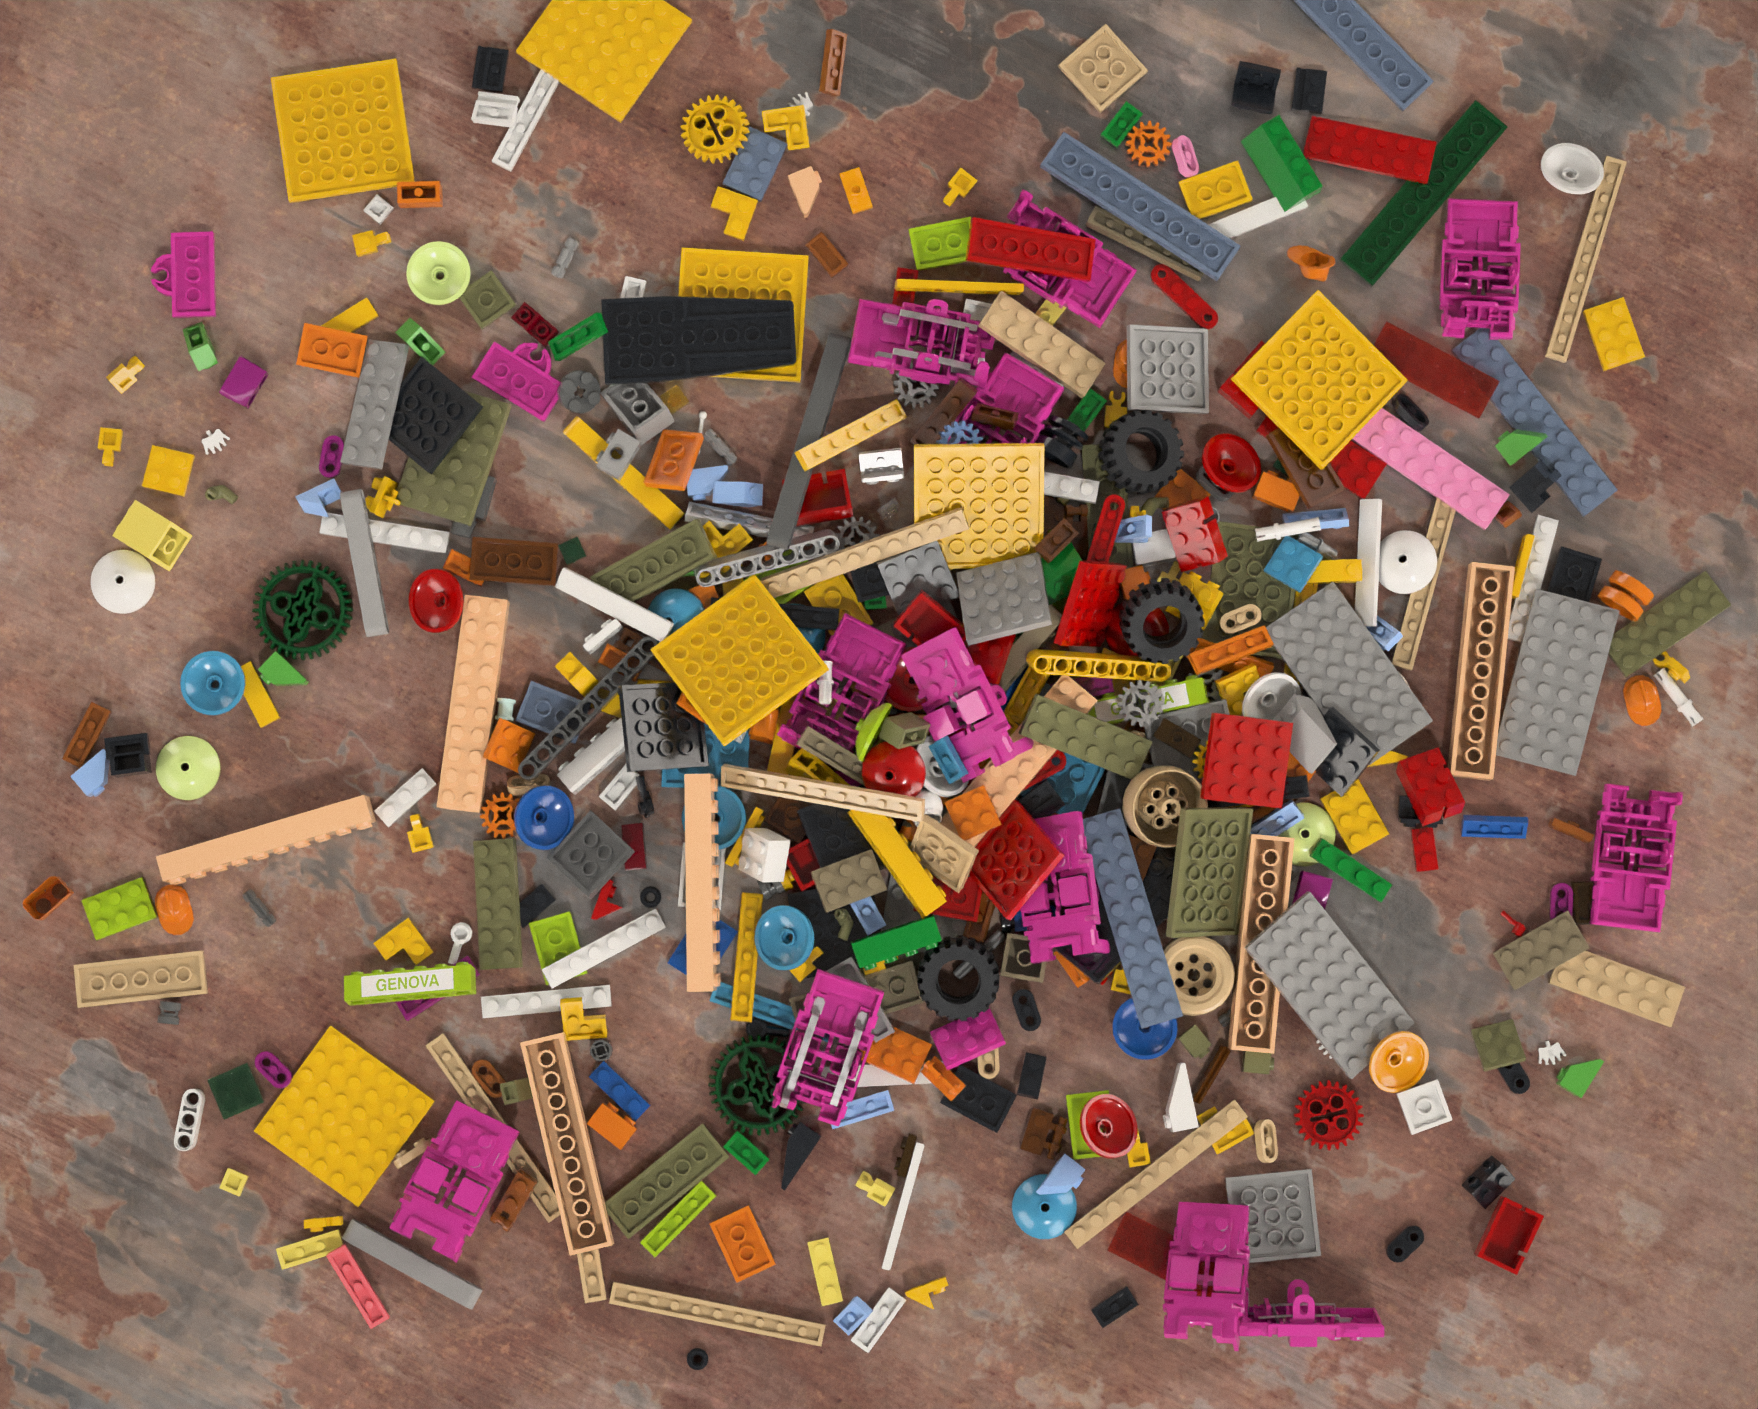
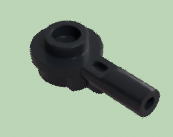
(645, 805)
(758, 1026)

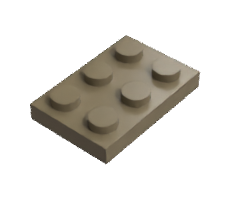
(848, 881)

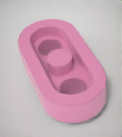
(1185, 156)

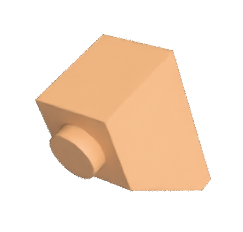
(805, 188)

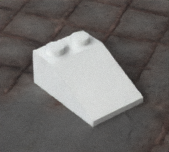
(1180, 1105)

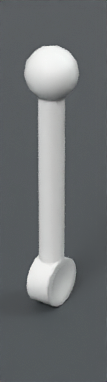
(702, 415)

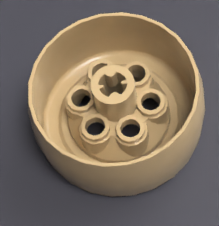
(1140, 795)
(1220, 975)

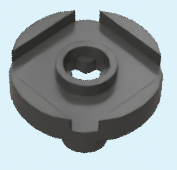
(590, 396)

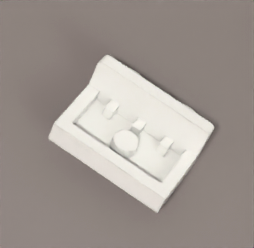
(881, 465)

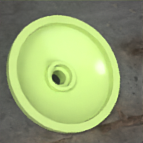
(428, 263)
(202, 771)
(1318, 825)

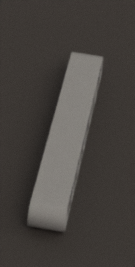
(777, 560)
(364, 563)
(412, 1264)

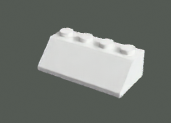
(594, 758)

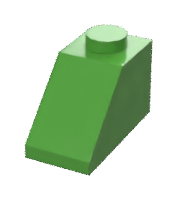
(420, 341)
(200, 346)
(1518, 443)
(280, 672)
(1578, 1076)

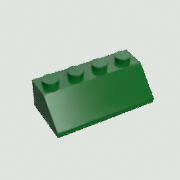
(1281, 163)
(1061, 573)
(896, 941)

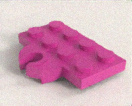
(189, 274)
(520, 378)

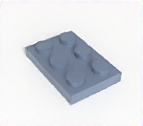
(755, 164)
(546, 708)

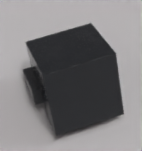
(1533, 485)
(128, 755)

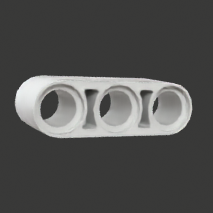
(184, 1129)

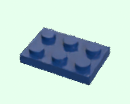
(679, 957)

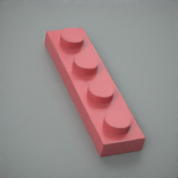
(358, 1286)

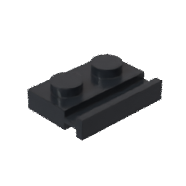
(490, 69)
(1309, 90)
(1042, 800)

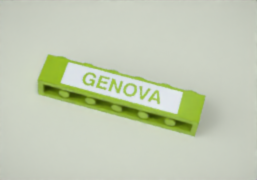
(1175, 695)
(410, 984)

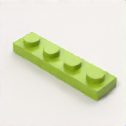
(678, 1218)

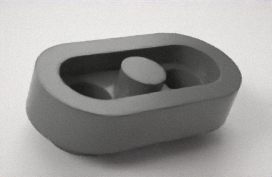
(1211, 487)

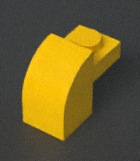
(577, 674)

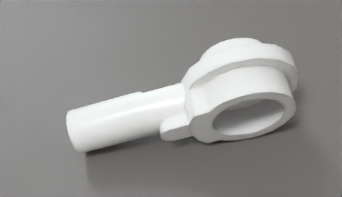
(460, 934)

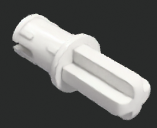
(825, 685)

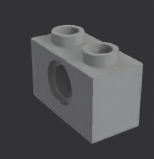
(617, 467)

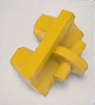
(384, 497)

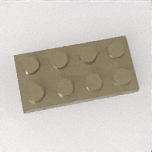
(1541, 950)

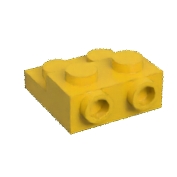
(1206, 595)

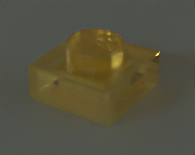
(674, 399)

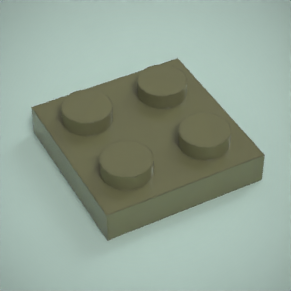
(487, 300)
(1498, 1045)

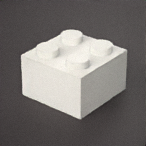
(764, 855)

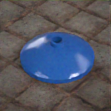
(554, 820)
(1142, 1042)

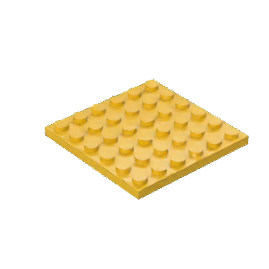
(604, 47)
(342, 130)
(750, 276)
(1319, 379)
(997, 490)
(739, 660)
(344, 1116)

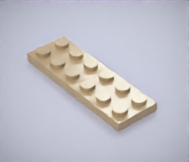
(1041, 344)
(140, 979)
(1619, 987)

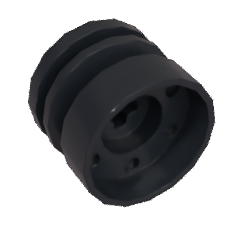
(1062, 438)

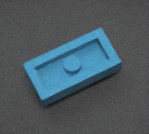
(948, 759)

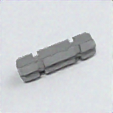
(564, 258)
(720, 447)

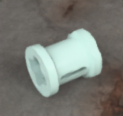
(505, 709)

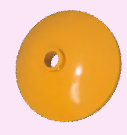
(1405, 1066)

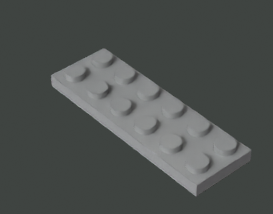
(374, 404)

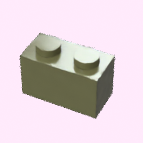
(904, 730)

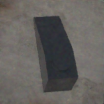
(799, 1146)

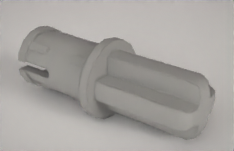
(1317, 545)

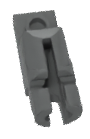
(481, 512)

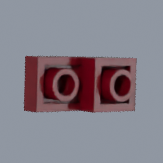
(534, 324)
(634, 836)

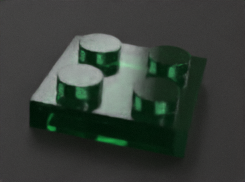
(236, 1091)

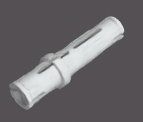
(1287, 529)
(1678, 697)

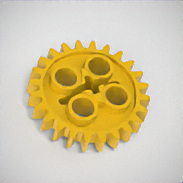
(732, 120)

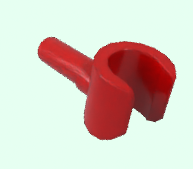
(1518, 928)

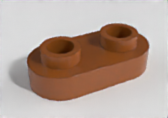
(488, 1079)

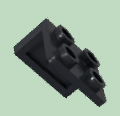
(1255, 87)

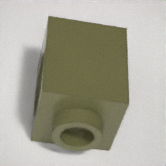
(1195, 1042)
(1257, 1062)
(516, 1091)

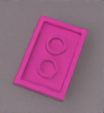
(967, 1039)

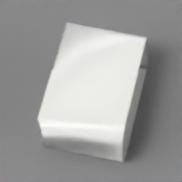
(1155, 551)

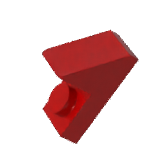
(602, 906)

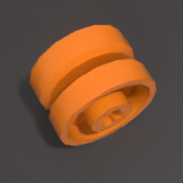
(1626, 595)

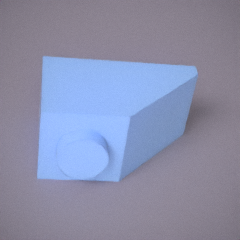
(702, 479)
(737, 493)
(93, 775)
(1062, 1177)

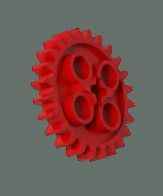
(1323, 1096)

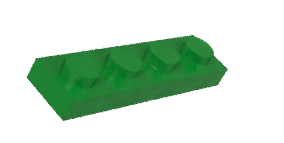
(1350, 870)

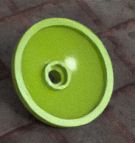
(870, 729)

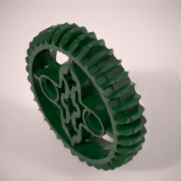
(299, 619)
(721, 1098)

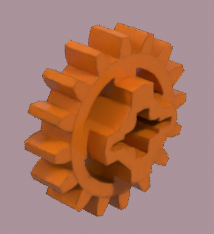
(1143, 137)
(496, 809)

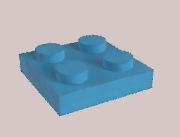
(1293, 563)

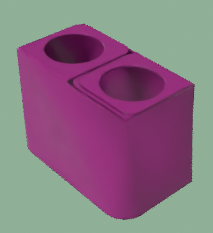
(243, 382)
(1313, 883)

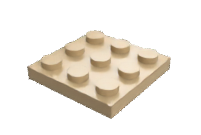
(1102, 68)
(943, 853)

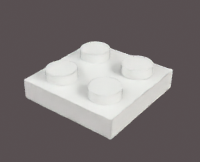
(1424, 1106)

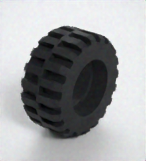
(1165, 443)
(1170, 645)
(964, 1006)

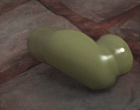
(220, 492)
(845, 922)

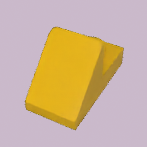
(921, 1292)

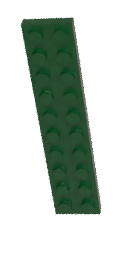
(1417, 201)

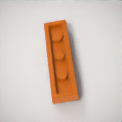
(1230, 650)
(1263, 667)

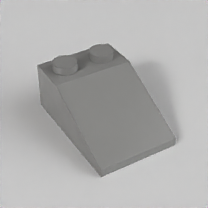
(638, 409)
(1310, 734)

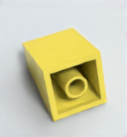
(152, 535)

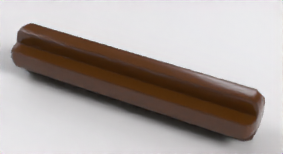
(1210, 1074)

